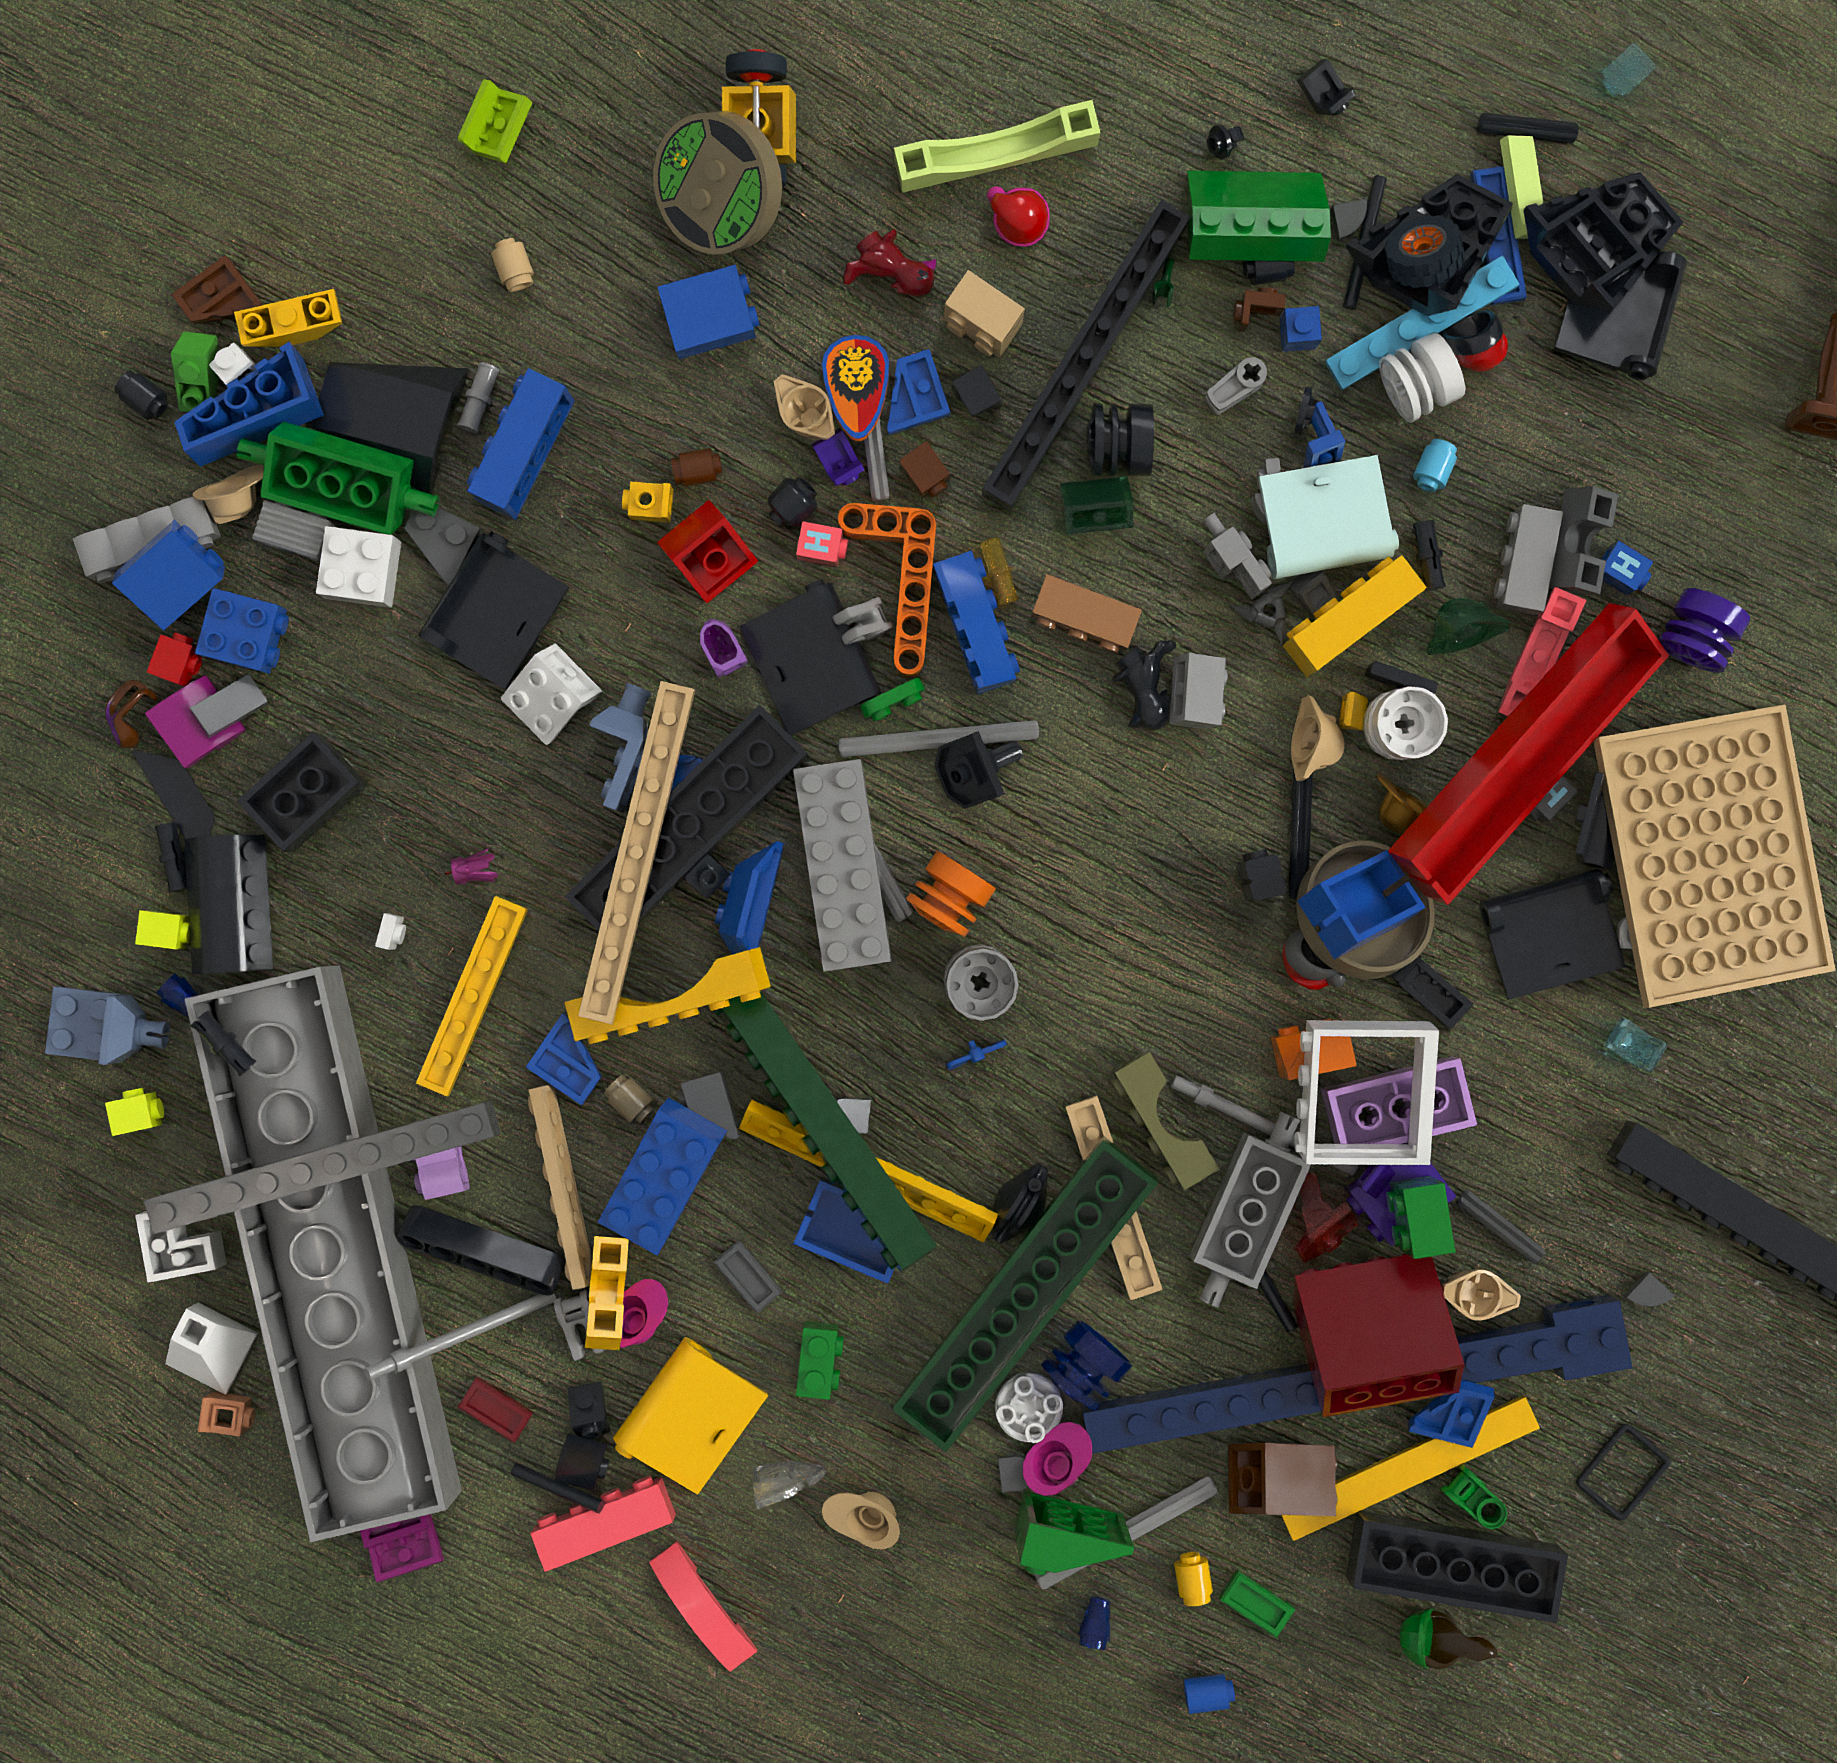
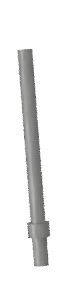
(1205, 1097)
(402, 1359)

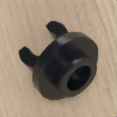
(1222, 141)

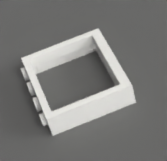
(1422, 1097)

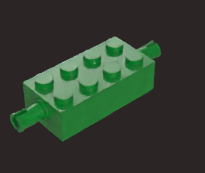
(337, 478)

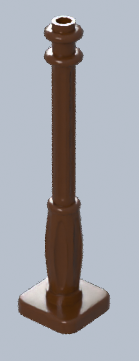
(1820, 415)

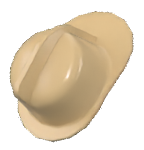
(232, 496)
(863, 1517)

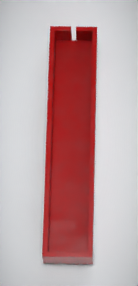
(1529, 753)

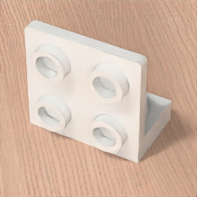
(549, 693)

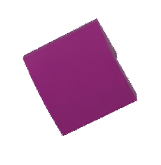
(181, 729)
(402, 1547)

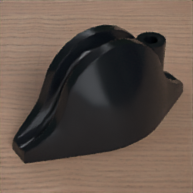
(1020, 1203)

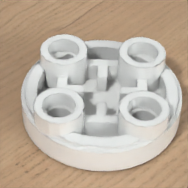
(1028, 1406)

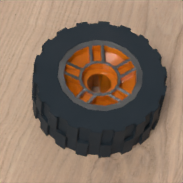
(1424, 251)

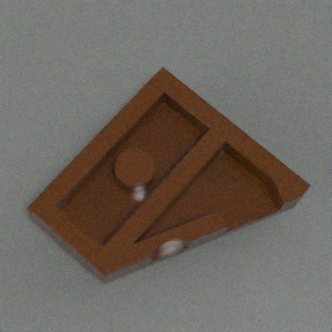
(216, 293)

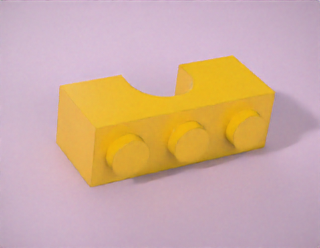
(606, 1293)

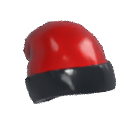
(1478, 341)

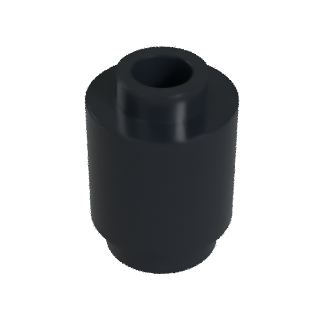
(1267, 271)
(141, 395)

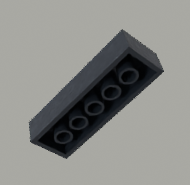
(1456, 1566)

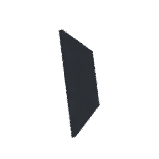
(178, 794)

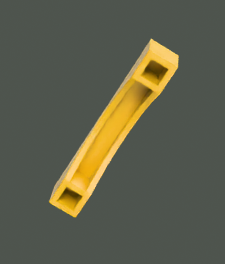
(729, 977)

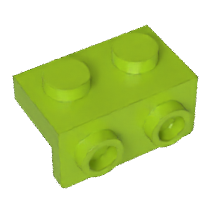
(494, 122)

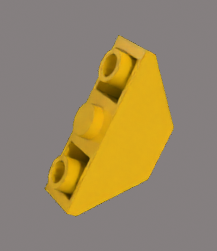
(290, 320)

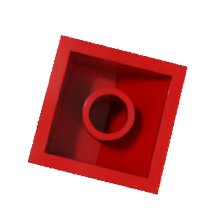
(707, 551)

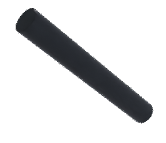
(560, 1489)

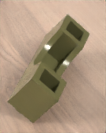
(1186, 1157)

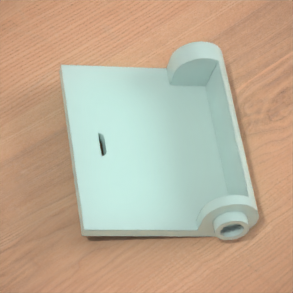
(1330, 523)

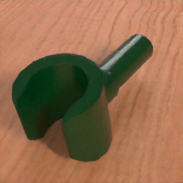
(1164, 287)

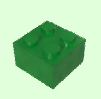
(1421, 1217)

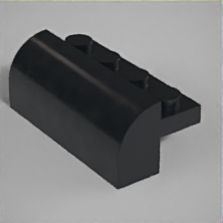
(228, 903)

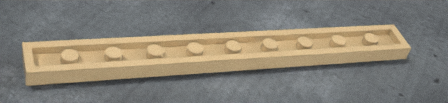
(636, 852)

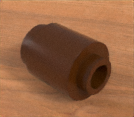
(696, 467)

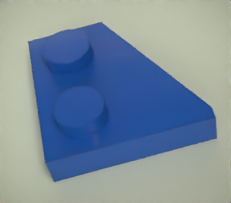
(916, 393)
(565, 1062)
(1455, 1416)

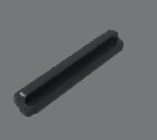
(1524, 126)

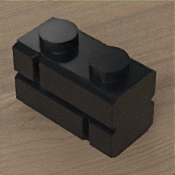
(1260, 876)

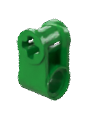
(1472, 1494)

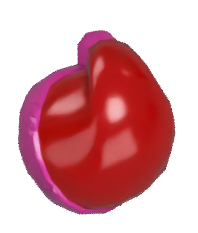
(1019, 215)

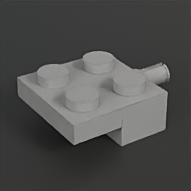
(1232, 553)

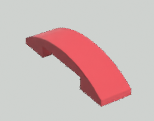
(1542, 646)
(701, 1608)

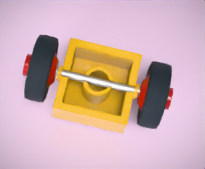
(766, 106)

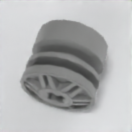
(988, 1000)

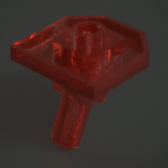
(1323, 1224)

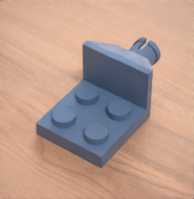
(629, 726)
(100, 1026)

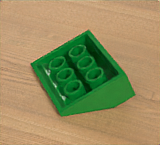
(1257, 216)
(1067, 1534)

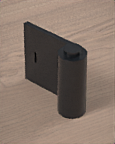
(1595, 840)

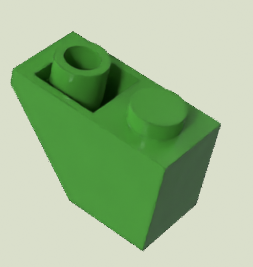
(192, 374)

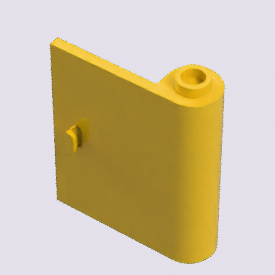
(684, 1413)

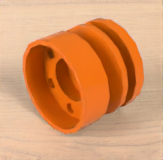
(950, 894)

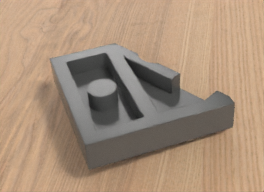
(443, 540)

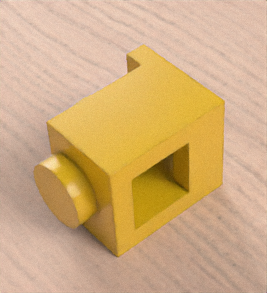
(658, 510)

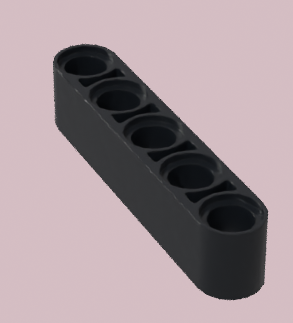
(481, 1250)

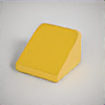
(1352, 711)

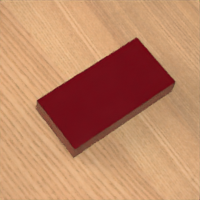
(495, 1409)

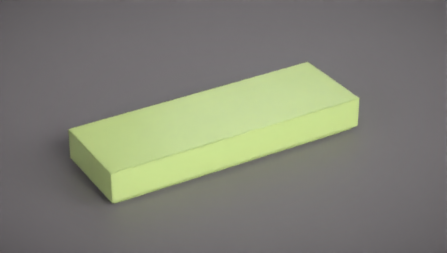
(1521, 178)

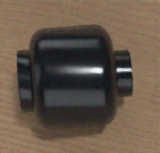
(792, 502)

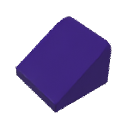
(1375, 1179)

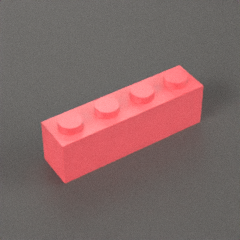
(586, 1532)

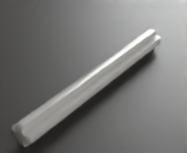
(934, 738)
(1149, 1520)

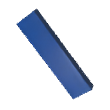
(1505, 242)

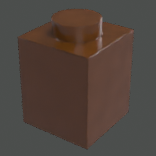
(925, 471)

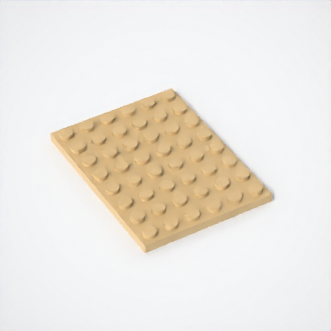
(1714, 855)

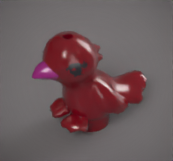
(884, 259)

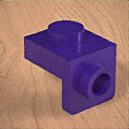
(838, 459)

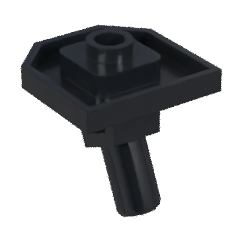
(970, 770)

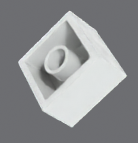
(358, 567)

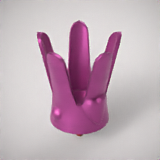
(468, 868)

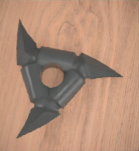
(1256, 613)

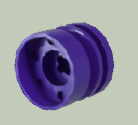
(1704, 629)

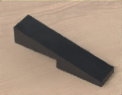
(1432, 992)

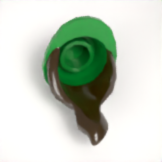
(1437, 1643)

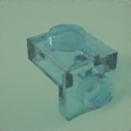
(1627, 71)
(1635, 1045)

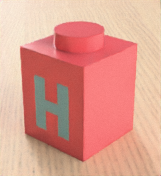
(821, 544)

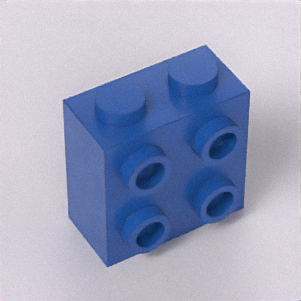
(242, 631)

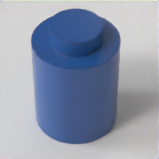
(1208, 1693)

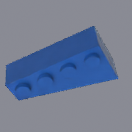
(251, 408)

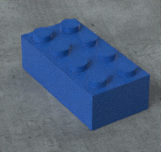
(520, 443)
(662, 1176)

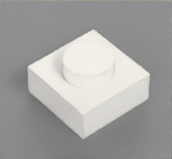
(391, 931)

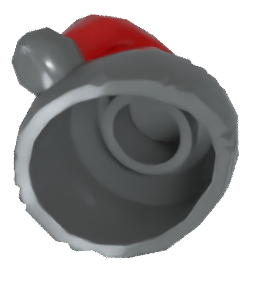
(1306, 967)

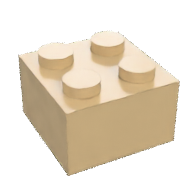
(983, 315)

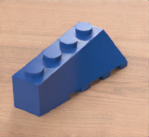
(975, 623)

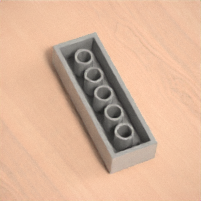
(842, 865)

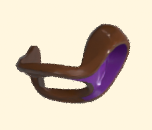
(123, 733)

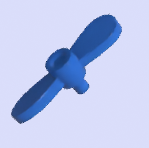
(975, 1054)

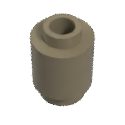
(629, 1100)

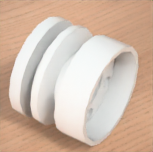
(1422, 377)
(1424, 721)

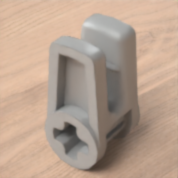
(1234, 387)
(869, 620)
(569, 1314)

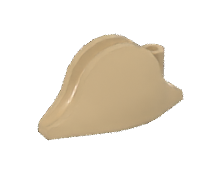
(804, 408)
(1315, 740)
(1479, 1294)

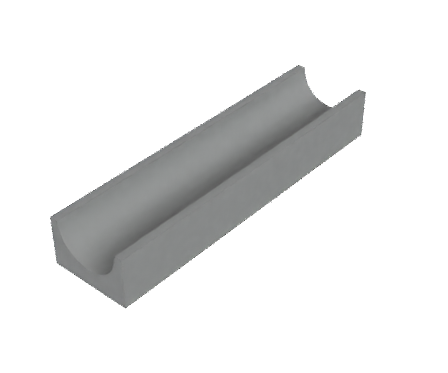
(326, 1260)

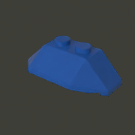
(749, 899)

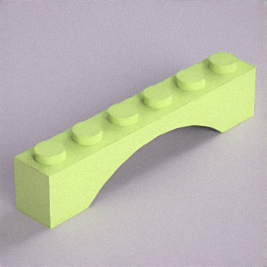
(1047, 136)

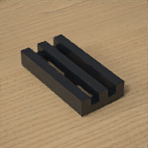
(1398, 678)

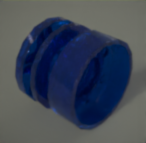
(1086, 1365)

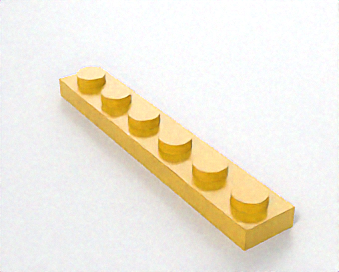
(472, 996)

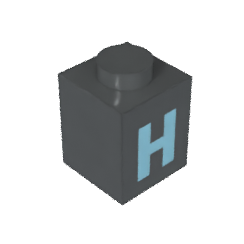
(1553, 801)

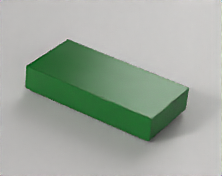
(1256, 1603)

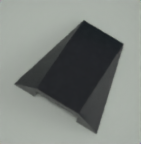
(1479, 219)
(1600, 238)
(392, 410)

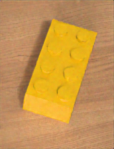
(1360, 611)

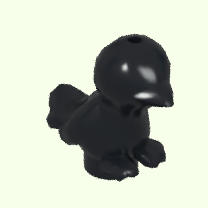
(1141, 677)

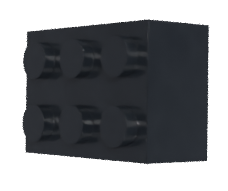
(302, 792)

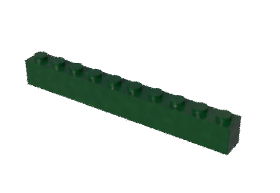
(828, 1132)

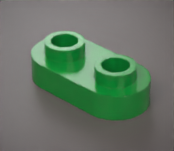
(906, 694)

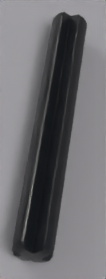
(1300, 833)

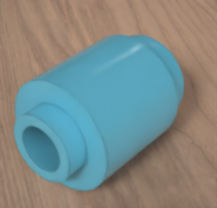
(1435, 465)

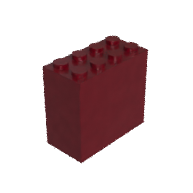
(1377, 1334)

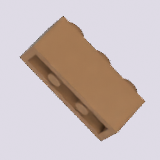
(1085, 614)

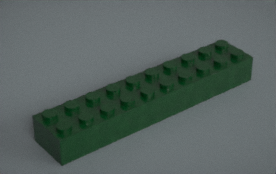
(1024, 1293)

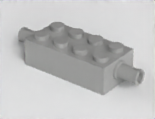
(1249, 1210)

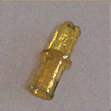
(999, 571)

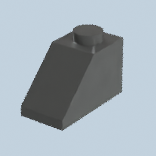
(711, 1099)

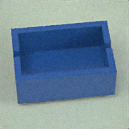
(1353, 907)
(838, 1235)

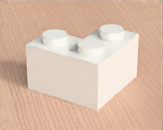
(175, 1254)

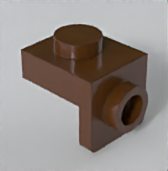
(1263, 301)

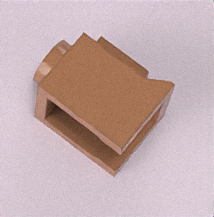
(242, 1414)

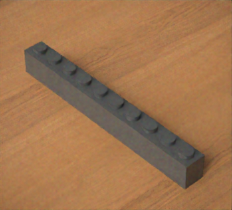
(322, 1167)

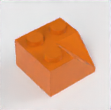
(1334, 1054)

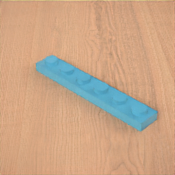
(1364, 355)

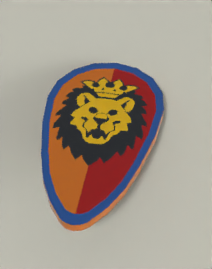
(856, 383)

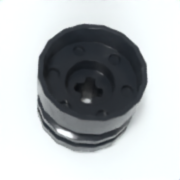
(1121, 439)

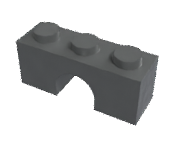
(1584, 514)

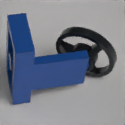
(1330, 443)

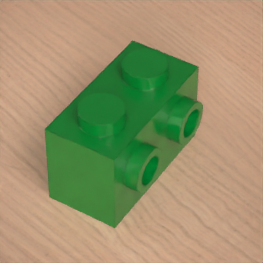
(817, 1360)

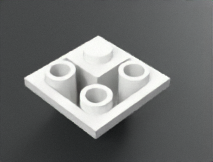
(209, 1347)

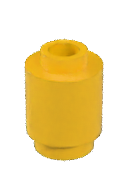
(1193, 1579)

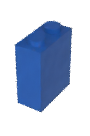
(708, 311)
(169, 574)

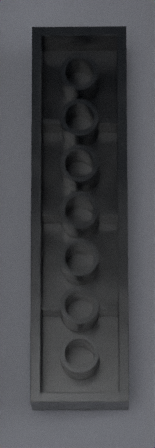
(703, 810)

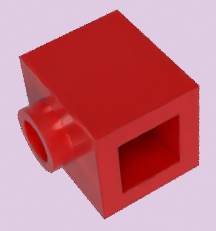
(175, 659)

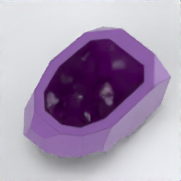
(721, 647)

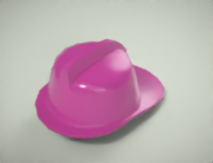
(643, 1311)
(1058, 1459)

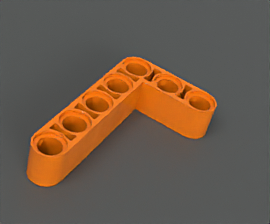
(909, 575)

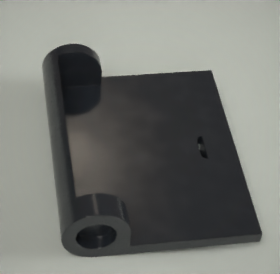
(1637, 327)
(488, 607)
(816, 665)
(1552, 927)

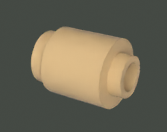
(512, 264)

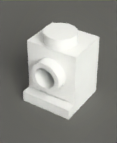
(231, 363)

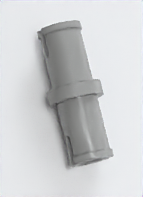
(478, 397)

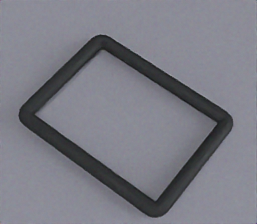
(1644, 1490)

